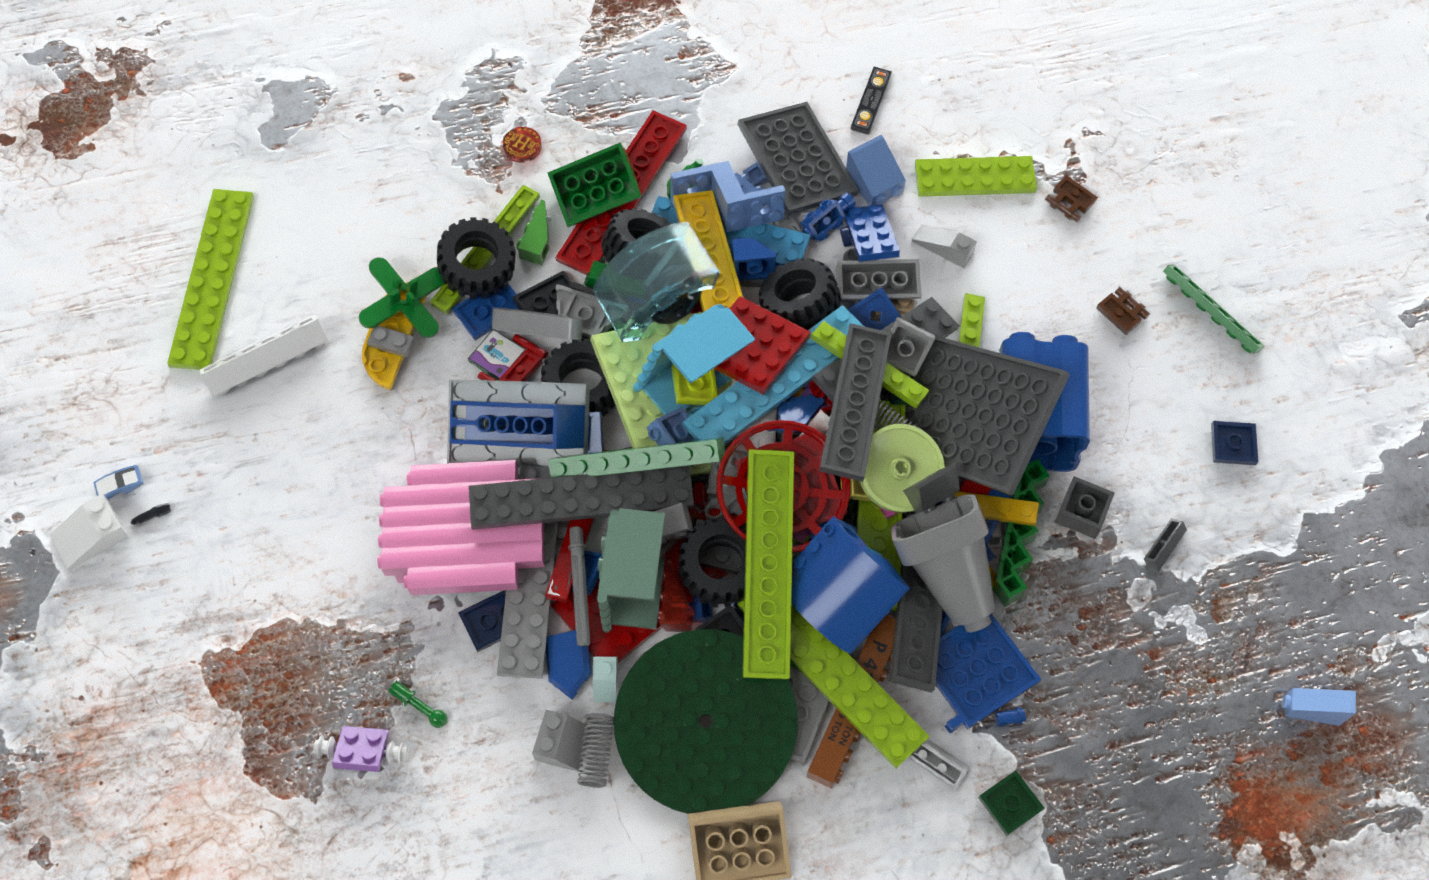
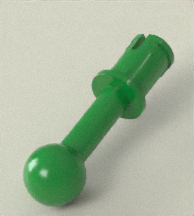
(437, 718)

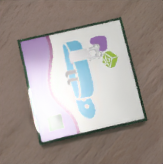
(495, 354)

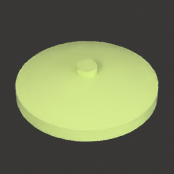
(896, 461)

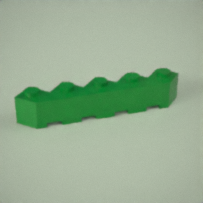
(1013, 555)

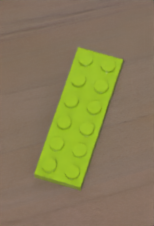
(975, 176)

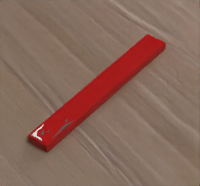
(561, 579)

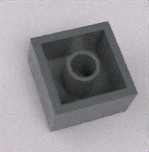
(1084, 507)

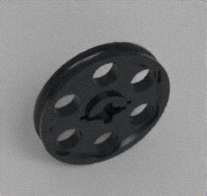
(687, 305)

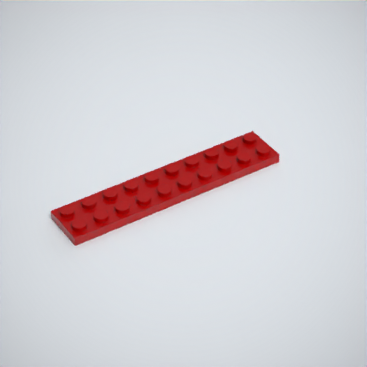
(647, 156)

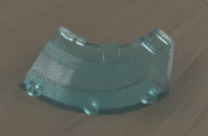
(651, 276)

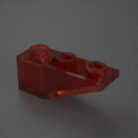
(676, 607)

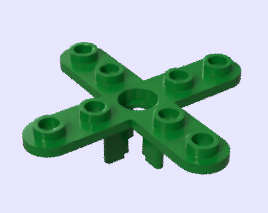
(392, 304)

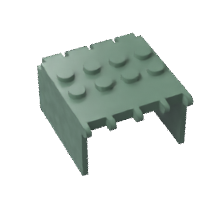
(631, 569)

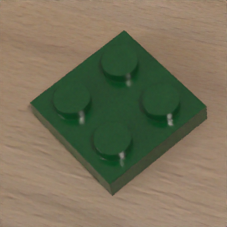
(1011, 803)

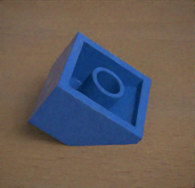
(752, 259)

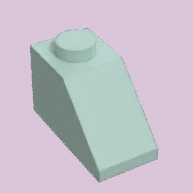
(605, 678)

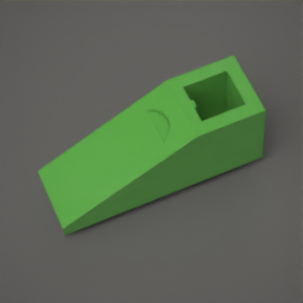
(535, 242)

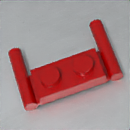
(525, 365)

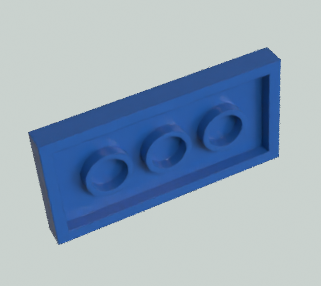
(871, 233)

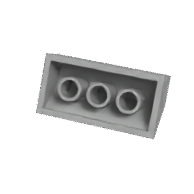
(897, 277)

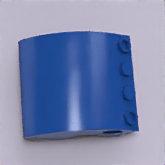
(843, 585)

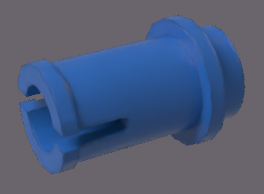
(1011, 717)

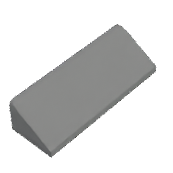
(940, 763)

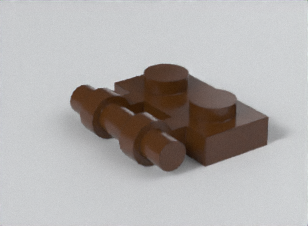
(1073, 193)
(1119, 314)

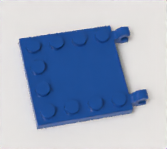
(980, 673)

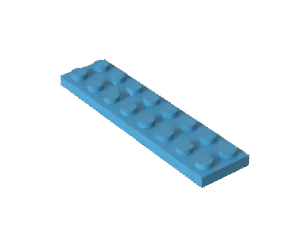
(786, 243)

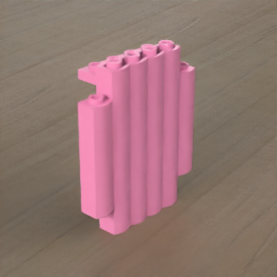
(431, 539)

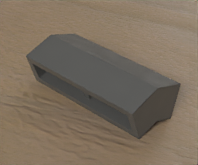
(1179, 529)

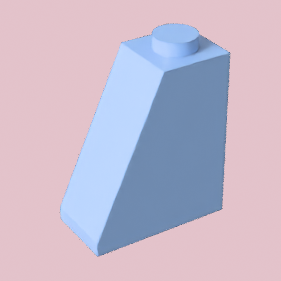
(1320, 705)

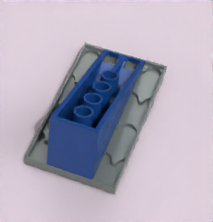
(516, 421)

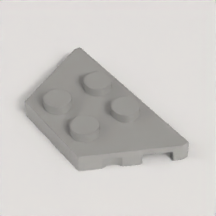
(582, 305)

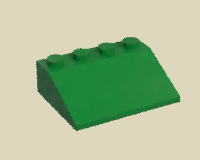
(594, 184)

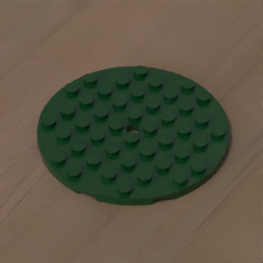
(695, 765)

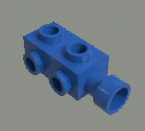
(818, 224)

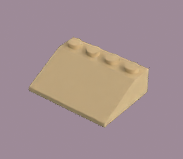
(740, 843)

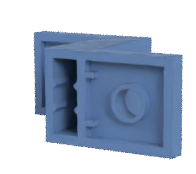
(735, 207)

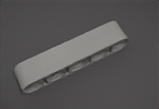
(537, 323)

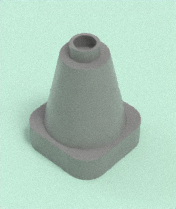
(950, 558)

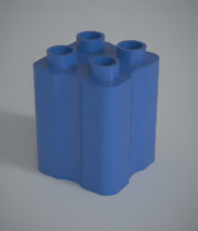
(1069, 424)

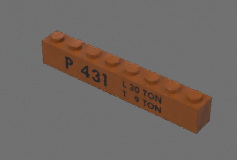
(840, 732)

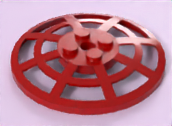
(800, 483)

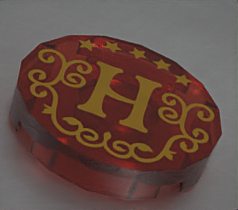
(522, 144)

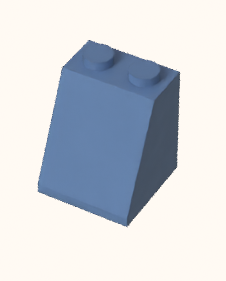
(875, 171)

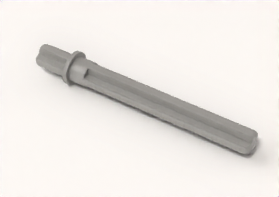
(579, 586)

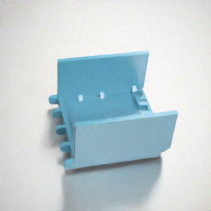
(694, 350)

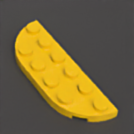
(383, 365)

